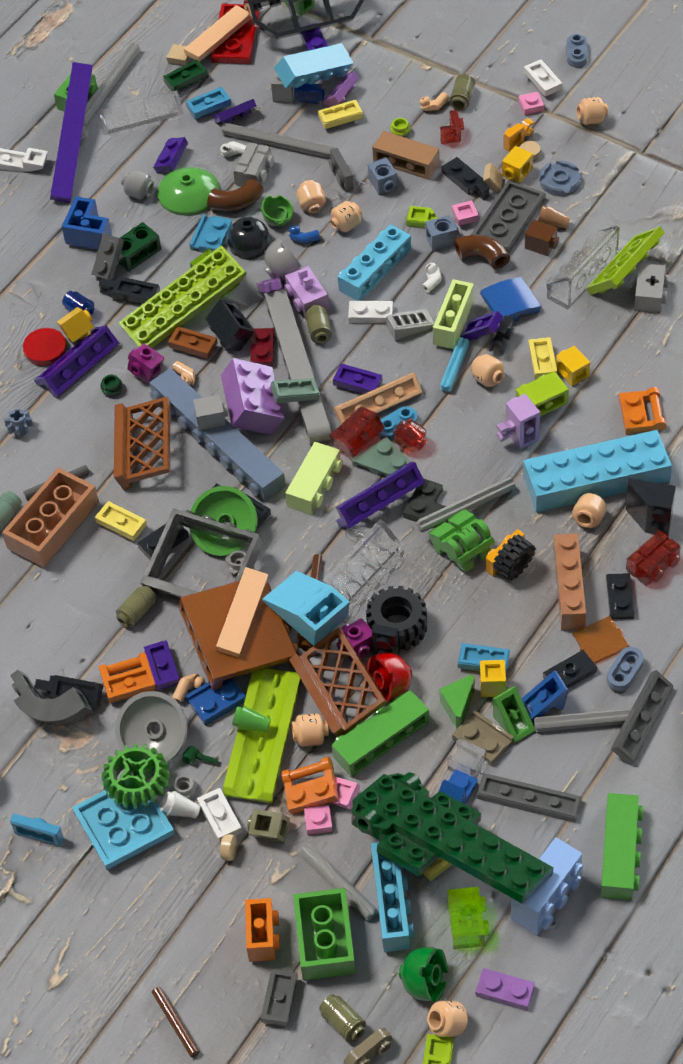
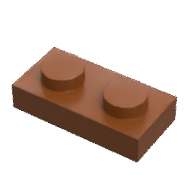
(192, 342)

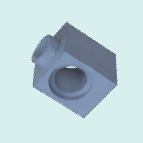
(382, 176)
(441, 232)

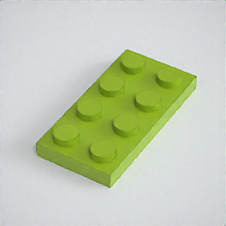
(625, 261)

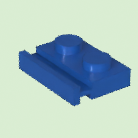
(213, 704)

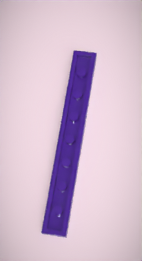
(71, 132)

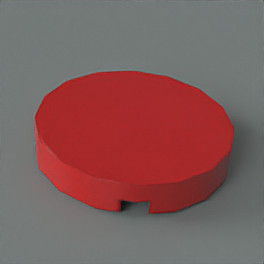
(44, 346)

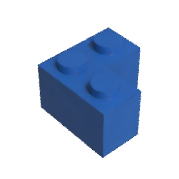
(83, 225)

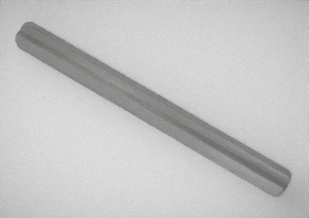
(110, 80)
(276, 140)

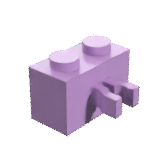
(305, 290)
(521, 422)

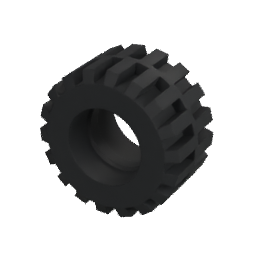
(399, 602)

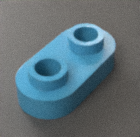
(393, 419)

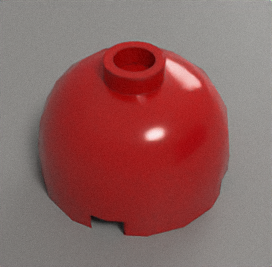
(390, 675)

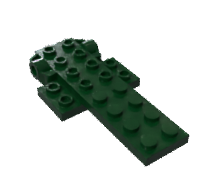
(423, 829)

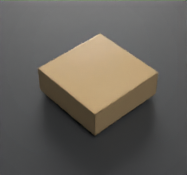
(177, 56)
(493, 177)

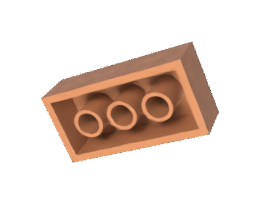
(50, 517)

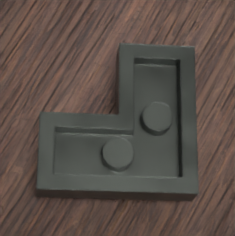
(424, 501)

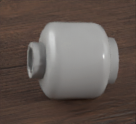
(137, 184)

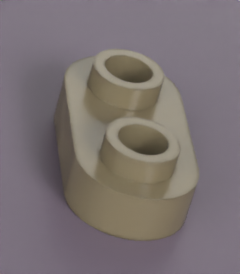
(375, 1044)

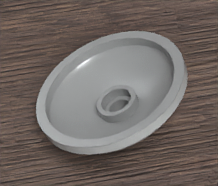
(141, 715)

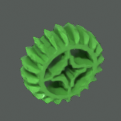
(130, 788)

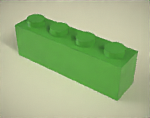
(380, 733)
(620, 846)

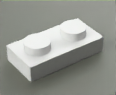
(543, 77)
(369, 311)
(219, 814)

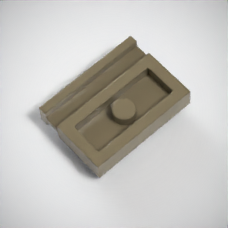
(485, 735)

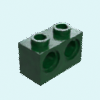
(138, 246)

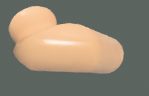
(436, 104)
(186, 372)
(187, 683)

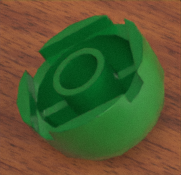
(423, 973)

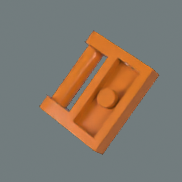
(634, 411)
(129, 682)
(312, 792)

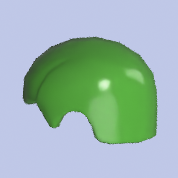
(277, 210)

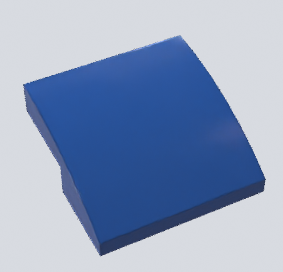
(510, 298)

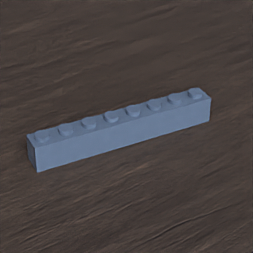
(224, 442)

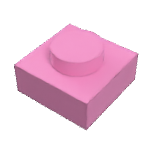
(531, 103)
(465, 213)
(346, 792)
(318, 819)

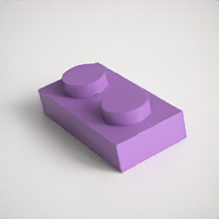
(344, 86)
(505, 989)

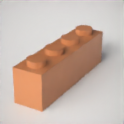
(569, 582)

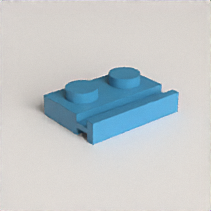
(210, 233)

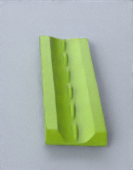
(183, 298)
(259, 754)

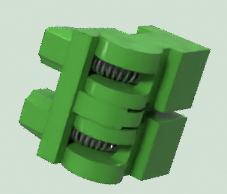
(462, 539)

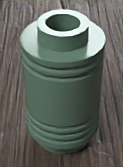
(9, 506)

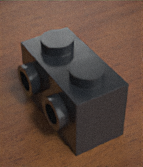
(229, 325)

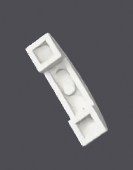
(22, 162)

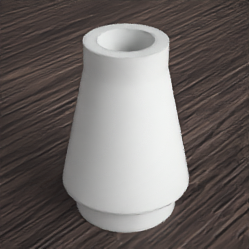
(178, 805)

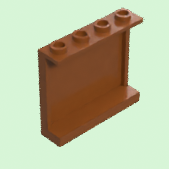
(265, 643)

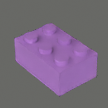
(250, 396)

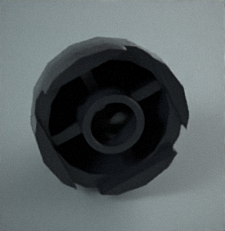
(248, 238)

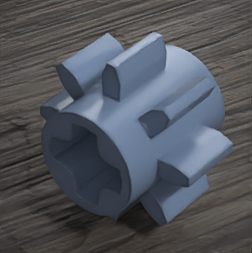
(18, 422)

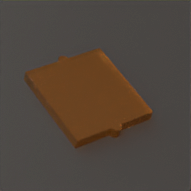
(601, 639)

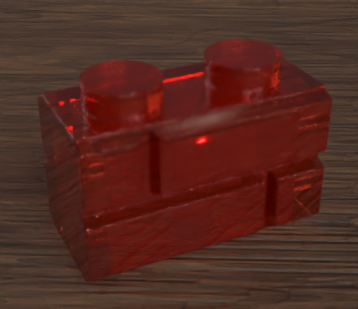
(357, 431)
(653, 558)

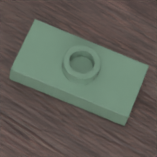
(295, 390)

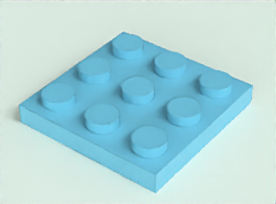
(120, 831)

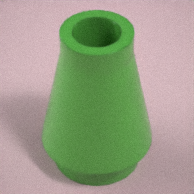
(250, 720)

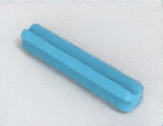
(454, 365)

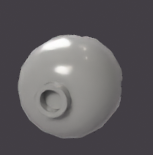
(280, 260)

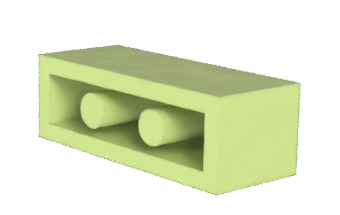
(453, 314)
(313, 478)

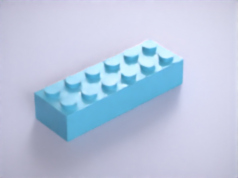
(596, 469)

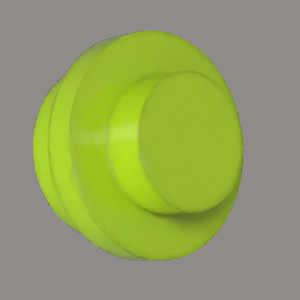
(400, 127)

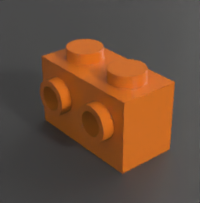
(260, 930)

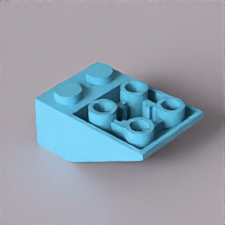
(308, 606)

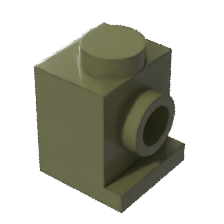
(261, 818)

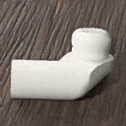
(232, 148)
(434, 277)

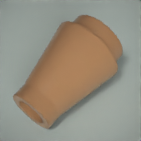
(553, 217)

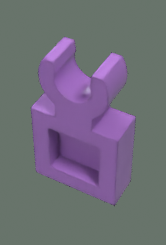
(269, 285)

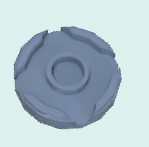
(560, 178)

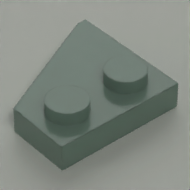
(381, 458)

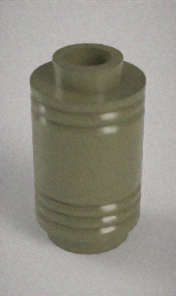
(462, 92)
(318, 324)
(135, 606)
(342, 1018)

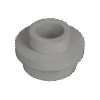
(185, 780)

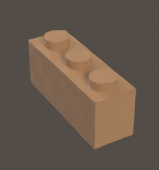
(407, 154)

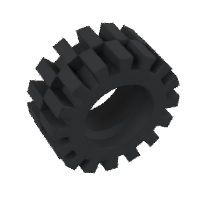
(514, 557)

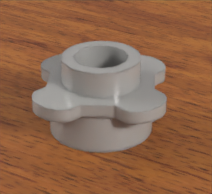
(232, 559)

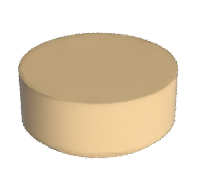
(532, 147)
(228, 847)

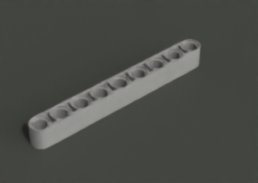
(296, 362)

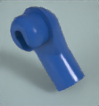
(301, 237)

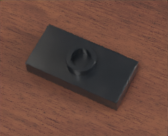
(574, 668)

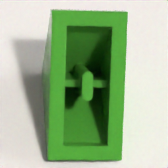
(457, 698)
(512, 714)

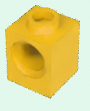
(517, 164)
(573, 365)
(492, 677)

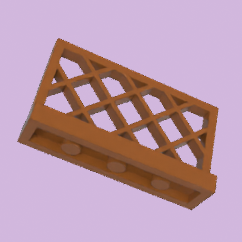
(126, 444)
(318, 689)

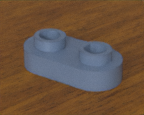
(576, 50)
(622, 670)

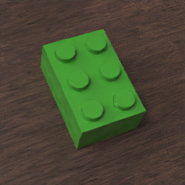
(324, 934)

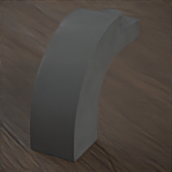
(57, 712)

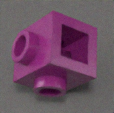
(145, 363)
(359, 636)

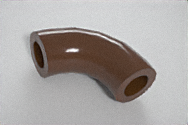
(235, 199)
(482, 247)

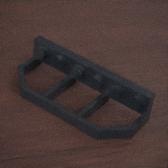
(256, 5)

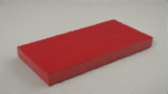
(238, 46)

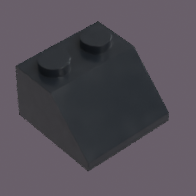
(650, 505)

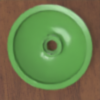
(186, 190)
(223, 504)

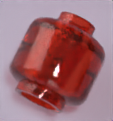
(410, 435)

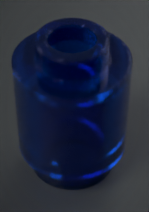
(309, 93)
(75, 299)

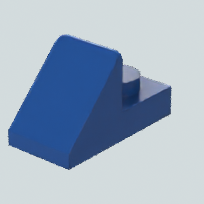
(547, 694)
(459, 786)

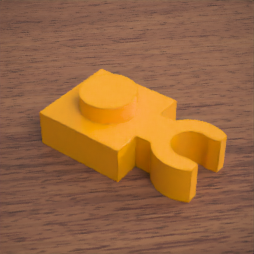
(515, 135)

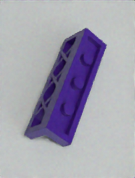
(77, 360)
(379, 495)

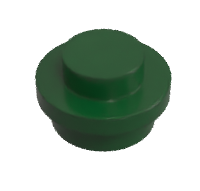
(111, 385)

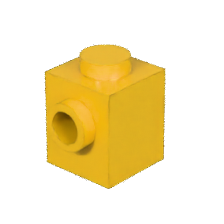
(76, 324)

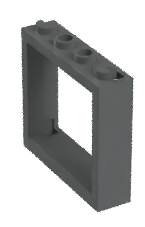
(203, 524)

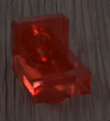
(452, 133)

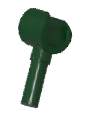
(192, 753)

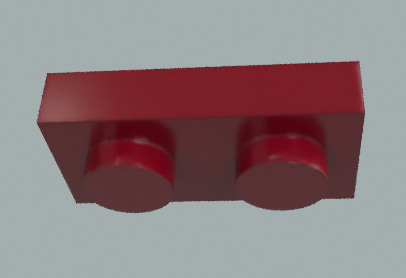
(262, 346)

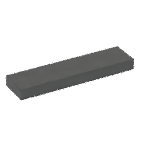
(642, 717)
(529, 797)

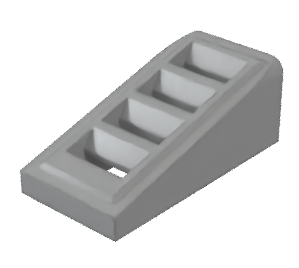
(397, 323)

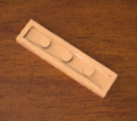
(217, 33)
(381, 397)
(241, 612)

